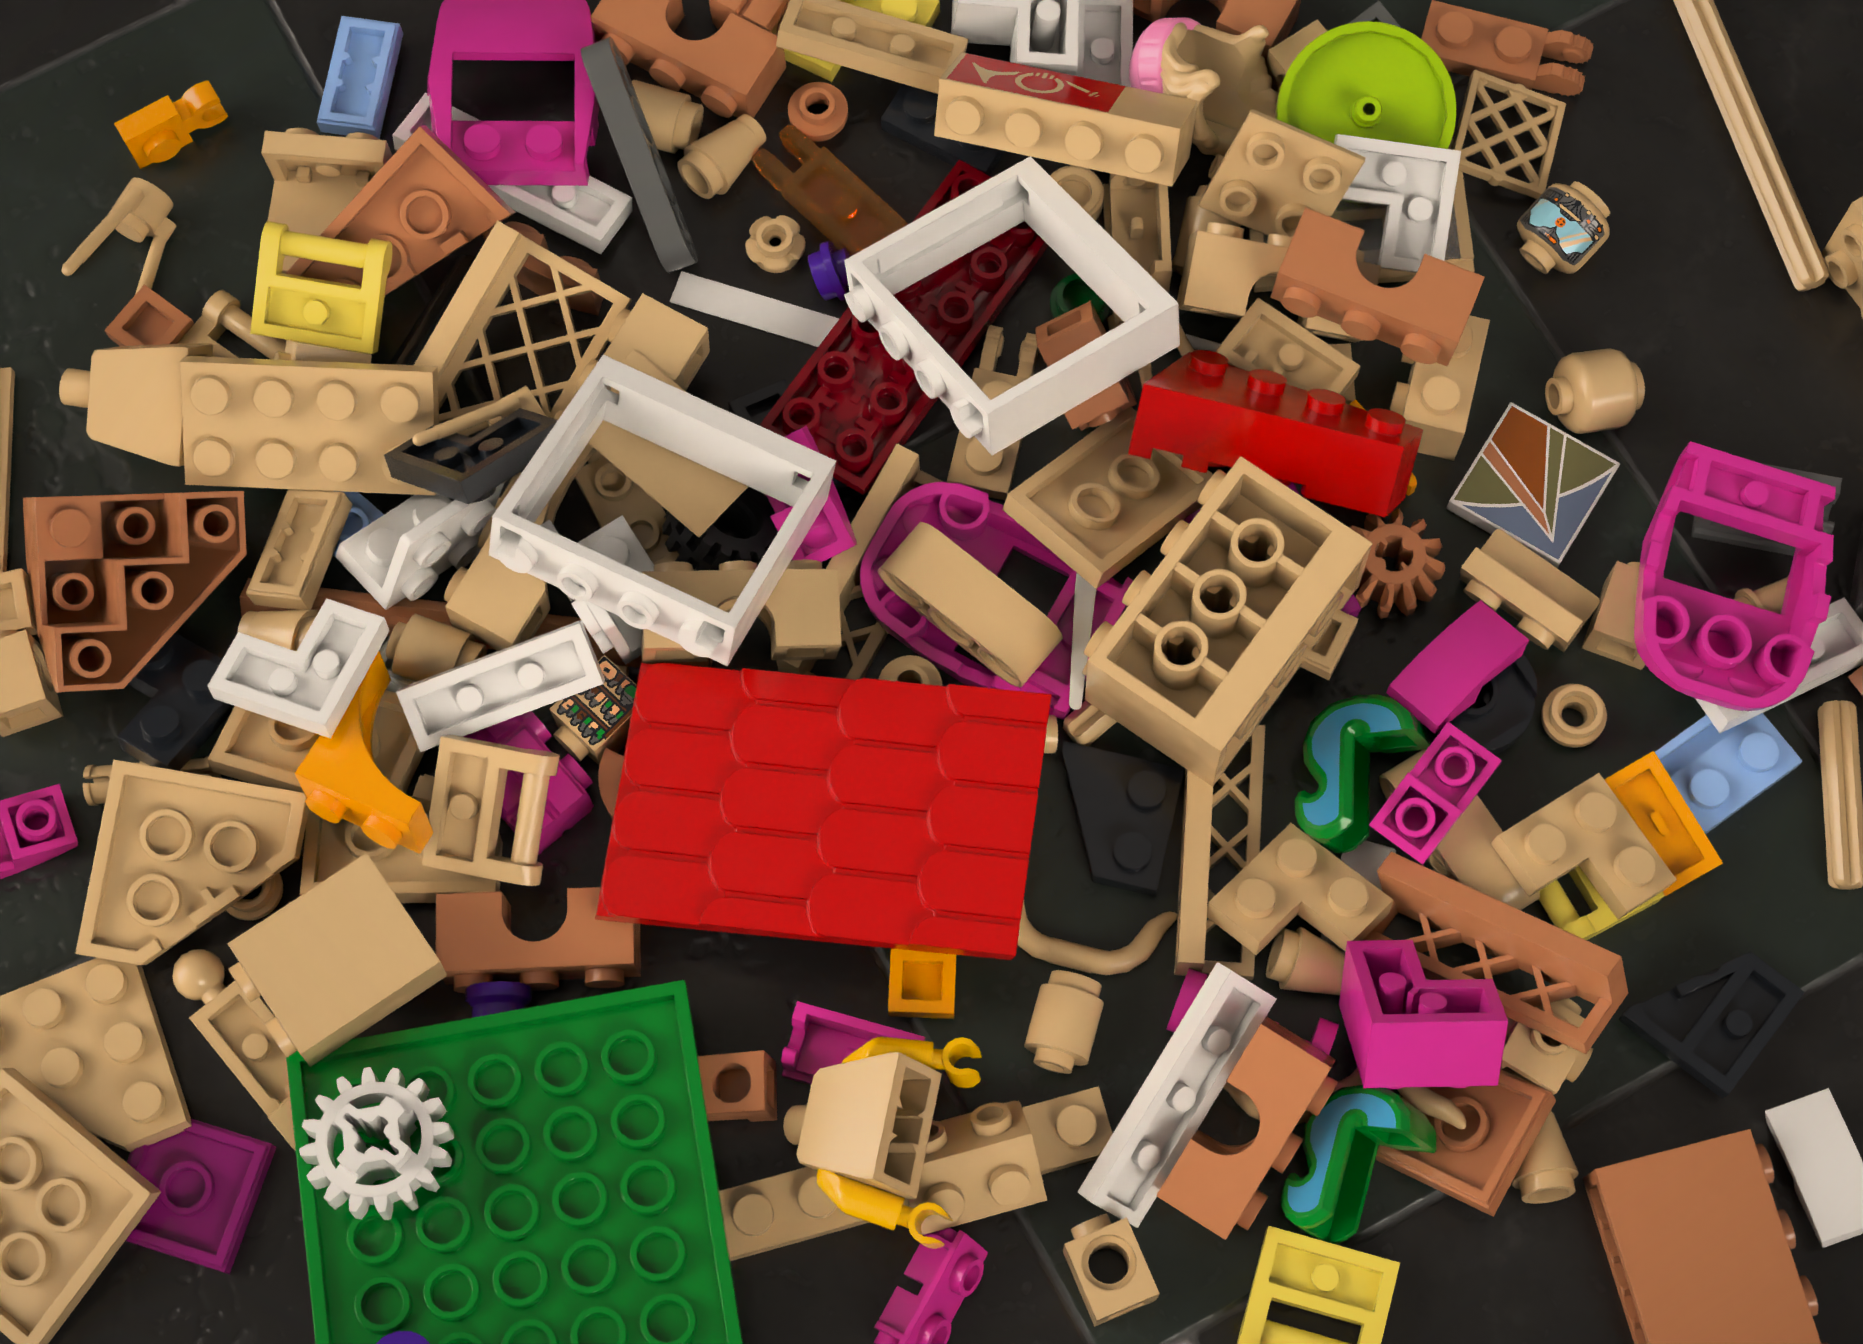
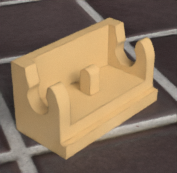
(1140, 223)

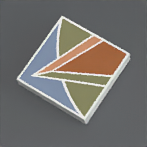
(1533, 484)

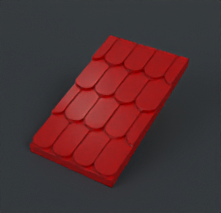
(826, 809)

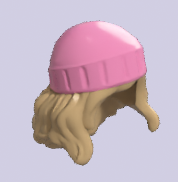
(1208, 67)

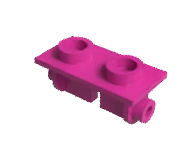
(946, 1278)

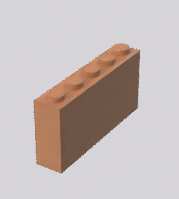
(1702, 1246)

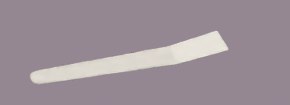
(1082, 624)

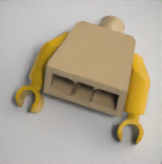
(873, 1125)

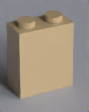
(334, 961)

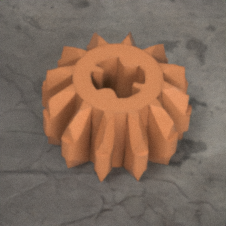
(1412, 558)

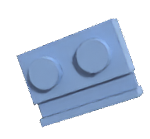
(1728, 768)

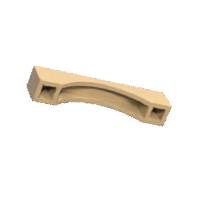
(509, 605)

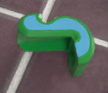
(1339, 760)
(1342, 1155)

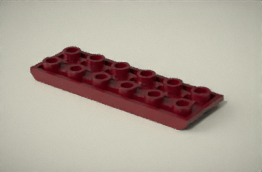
(864, 399)

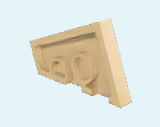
(336, 845)

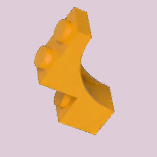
(347, 784)

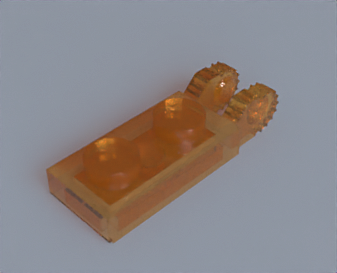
(828, 194)

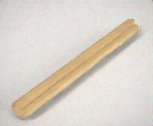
(1754, 143)

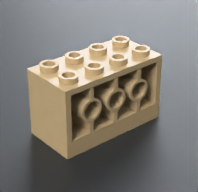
(1223, 619)

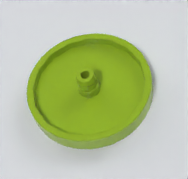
(1370, 85)

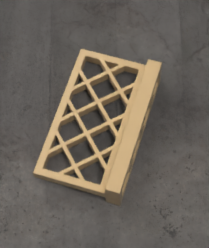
(478, 303)

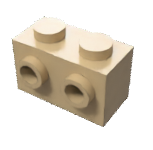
(1441, 396)

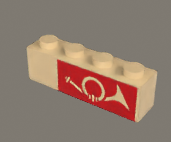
(1065, 118)

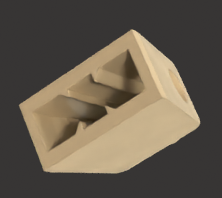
(134, 398)

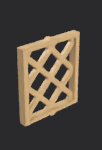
(1517, 94)

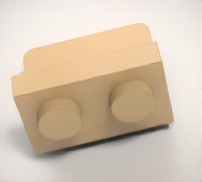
(318, 176)

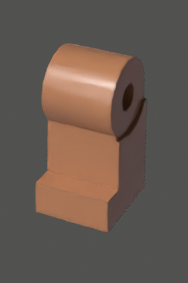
(740, 1086)

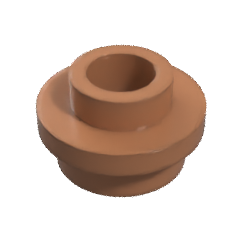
(818, 126)

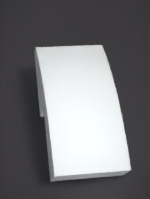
(1822, 1164)

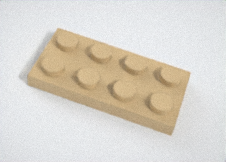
(302, 422)

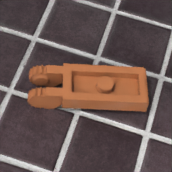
(1505, 48)

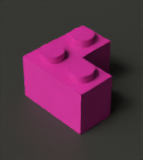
(1418, 1028)

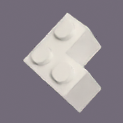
(1037, 31)

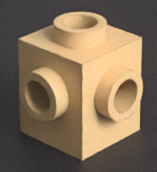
(1541, 1058)

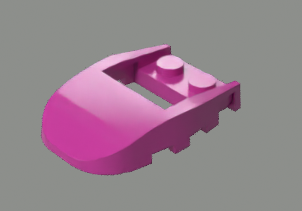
(515, 32)
(989, 537)
(1714, 643)

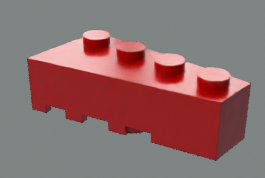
(1291, 433)

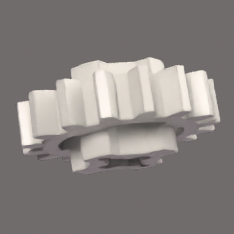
(363, 1166)

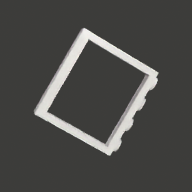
(964, 224)
(695, 432)

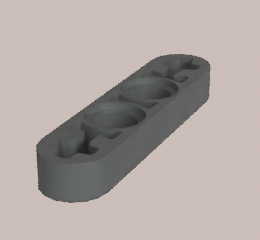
(639, 155)

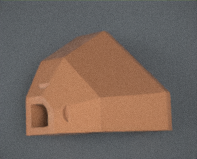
(123, 576)

